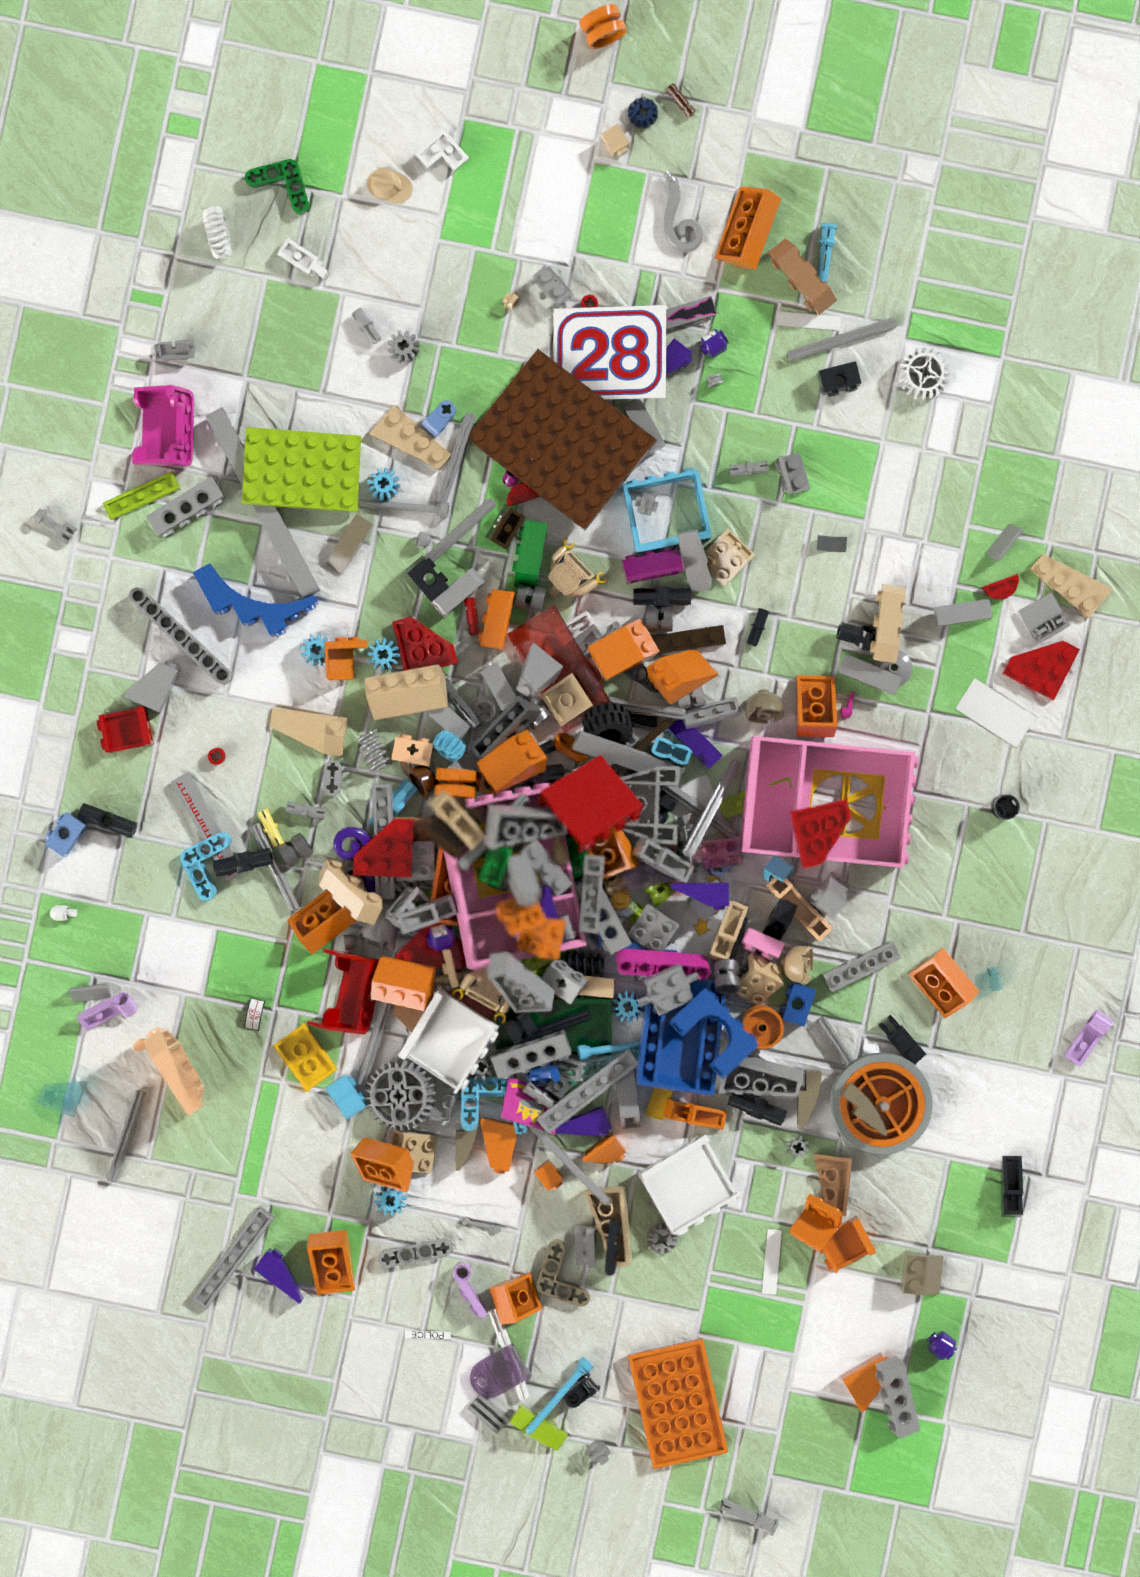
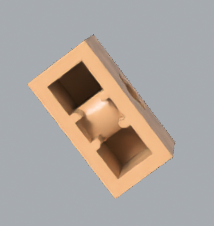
(401, 752)

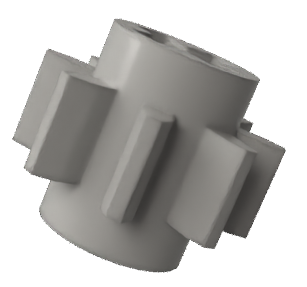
(646, 504)
(486, 1067)
(799, 1151)
(598, 1452)

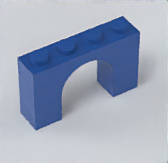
(707, 1007)

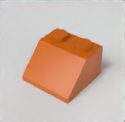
(515, 1299)

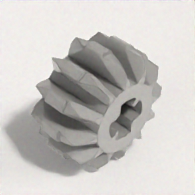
(399, 341)

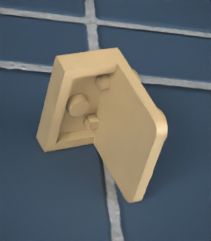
(760, 980)

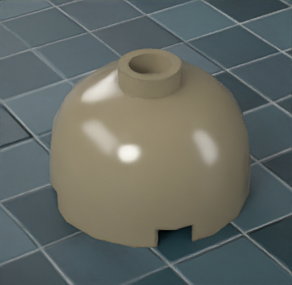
(764, 707)

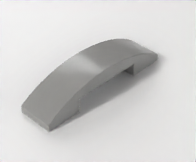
(591, 893)

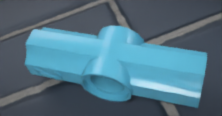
(401, 796)

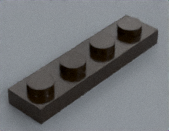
(690, 639)

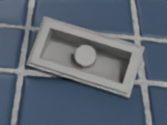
(1004, 542)
(467, 762)
(90, 992)

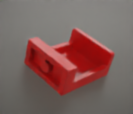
(125, 730)

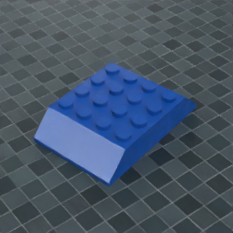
(677, 1061)

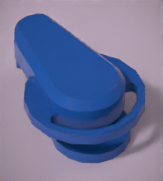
(541, 1075)

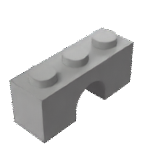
(546, 867)

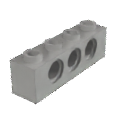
(158, 517)
(621, 939)
(861, 966)
(519, 1051)
(907, 1422)

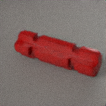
(472, 617)

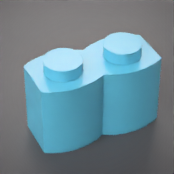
(666, 749)
(347, 1096)

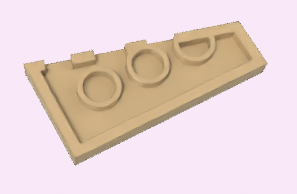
(408, 437)
(1075, 587)

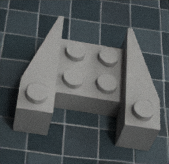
(646, 787)

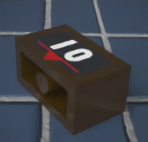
(505, 526)

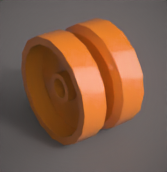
(603, 26)
(456, 782)
(773, 1024)

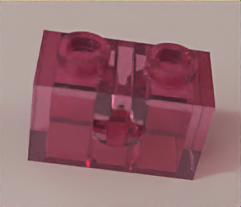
(721, 852)

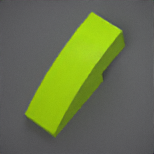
(545, 1433)

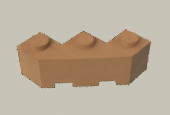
(802, 276)

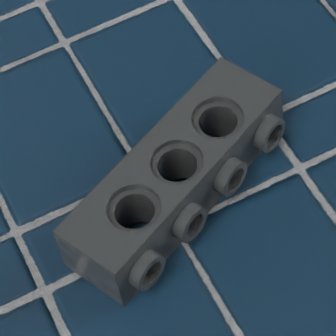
(509, 723)

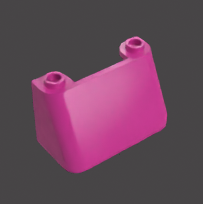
(165, 426)

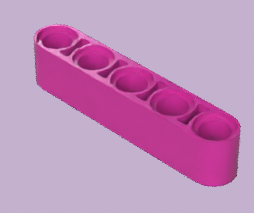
(652, 962)

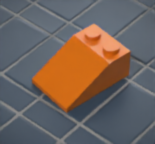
(623, 649)
(680, 674)
(815, 706)
(513, 762)
(616, 852)
(331, 1262)

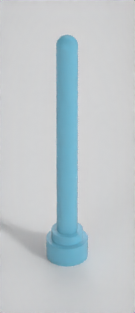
(585, 1052)
(582, 1368)

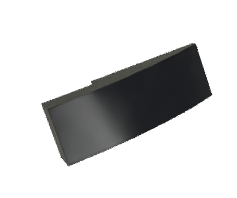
(1011, 1186)

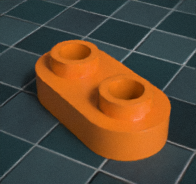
(564, 743)

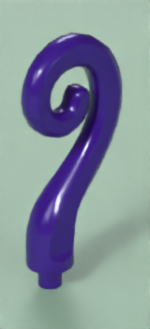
(369, 881)

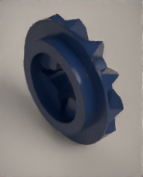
(639, 120)

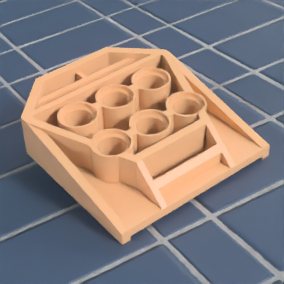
(174, 1067)

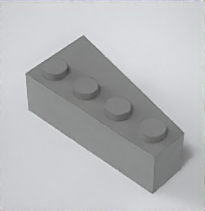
(517, 824)
(830, 896)
(519, 985)
(762, 1077)

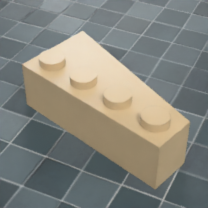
(615, 1210)

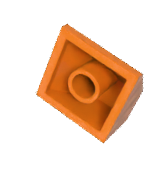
(605, 1151)

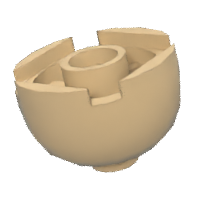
(798, 963)

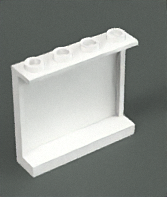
(450, 1040)
(688, 1185)

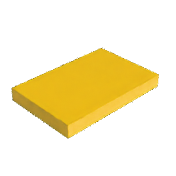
(305, 1057)

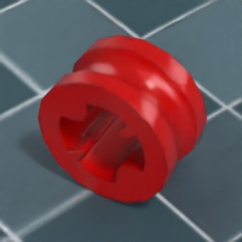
(585, 299)
(219, 761)

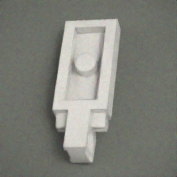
(302, 259)

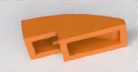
(695, 1114)

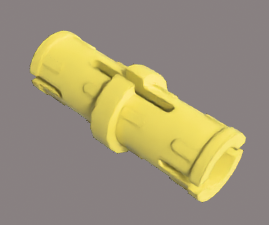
(270, 828)

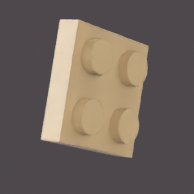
(566, 700)

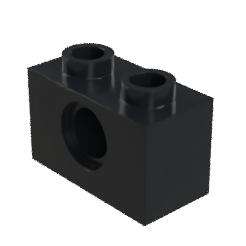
(848, 371)
(432, 588)
(779, 919)

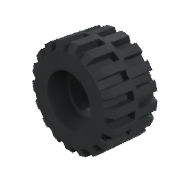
(609, 722)

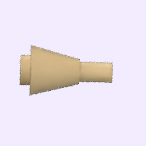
(559, 852)

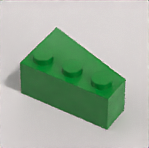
(529, 553)

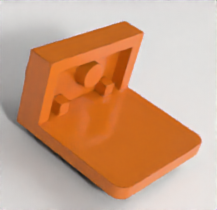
(340, 657)
(519, 918)
(543, 941)
(817, 1223)

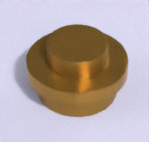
(620, 900)

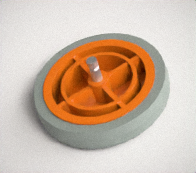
(896, 1092)

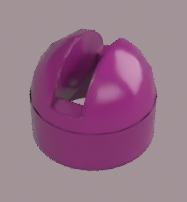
(509, 480)

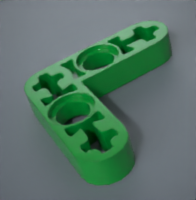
(281, 176)

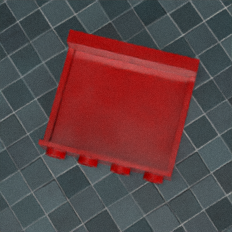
(592, 802)

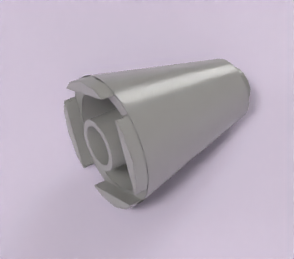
(383, 932)

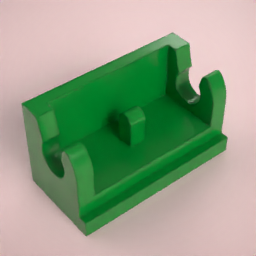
(576, 858)
(495, 866)

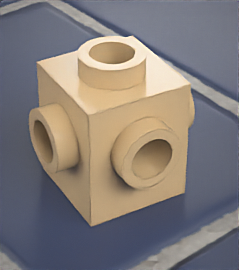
(613, 884)

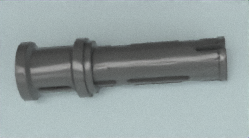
(465, 711)

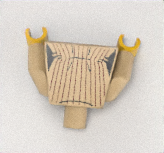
(570, 574)
(483, 990)

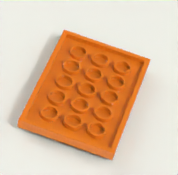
(678, 1403)

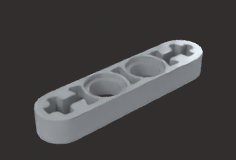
(415, 1251)

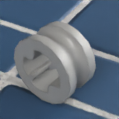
(714, 380)

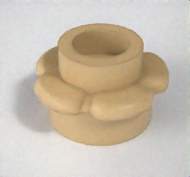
(510, 301)

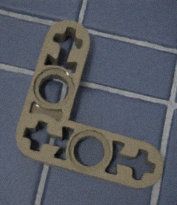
(551, 1278)

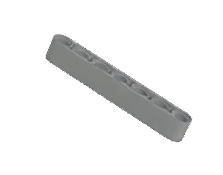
(173, 629)

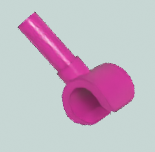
(846, 712)

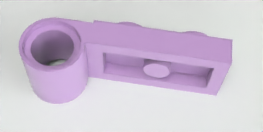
(107, 1009)
(1087, 1038)
(468, 1292)

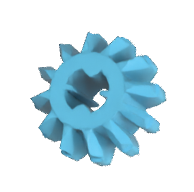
(388, 488)
(382, 648)
(311, 655)
(449, 746)
(621, 1008)
(390, 1207)

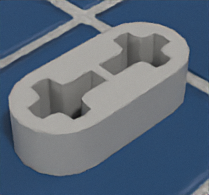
(337, 778)

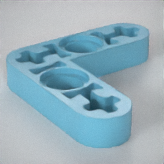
(197, 863)
(479, 1091)

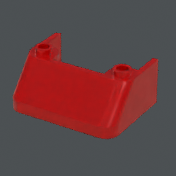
(354, 1001)

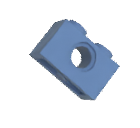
(75, 827)

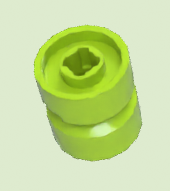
(659, 898)

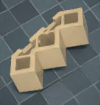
(888, 623)
(349, 891)

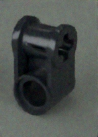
(582, 1390)

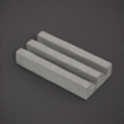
(578, 1070)
(500, 1424)

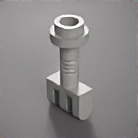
(62, 530)

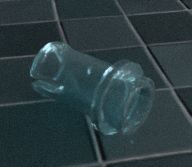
(994, 978)

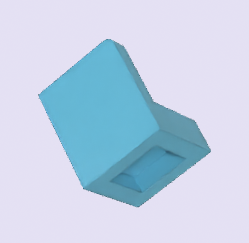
(778, 869)

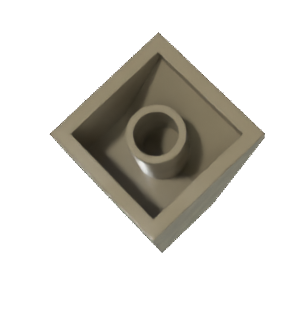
(921, 1273)

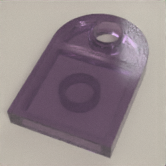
(500, 1371)

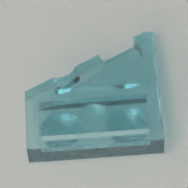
(62, 1096)

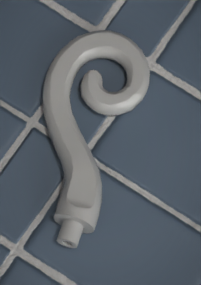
(673, 192)

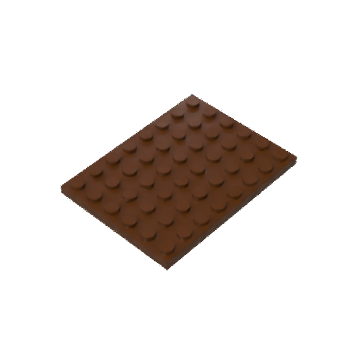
(561, 439)

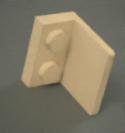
(727, 557)
(420, 1146)

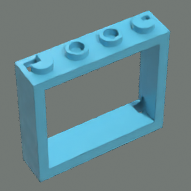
(652, 481)

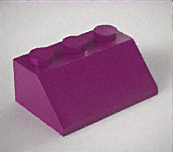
(652, 565)

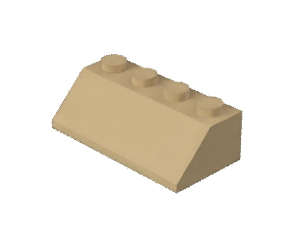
(406, 692)

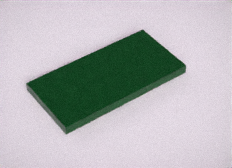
(590, 1033)

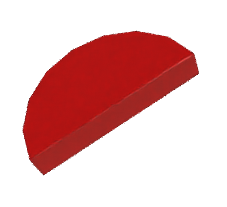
(519, 494)
(1003, 588)

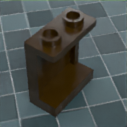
(444, 836)

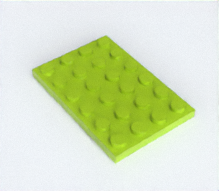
(301, 469)

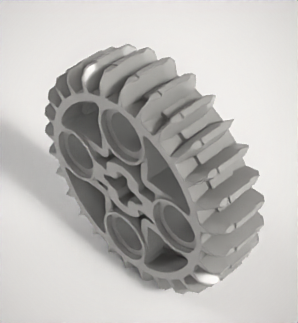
(398, 1103)

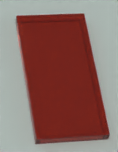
(554, 637)

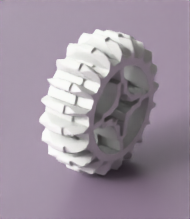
(217, 232)
(916, 372)

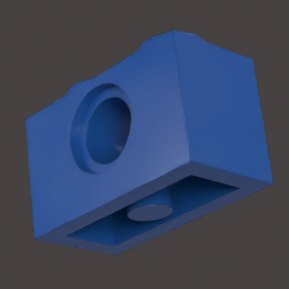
(806, 996)

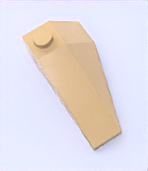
(315, 730)

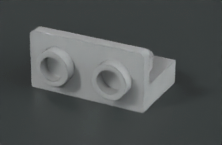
(793, 474)
(585, 1245)

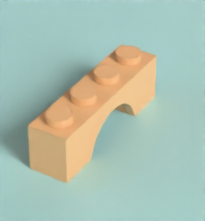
(805, 913)

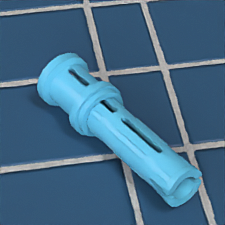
(829, 243)

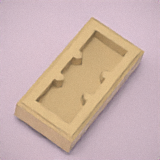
(449, 969)

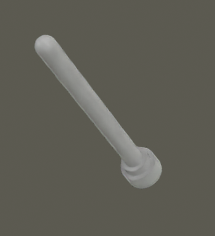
(440, 509)

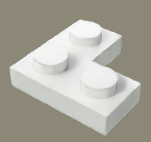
(442, 147)

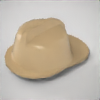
(389, 185)

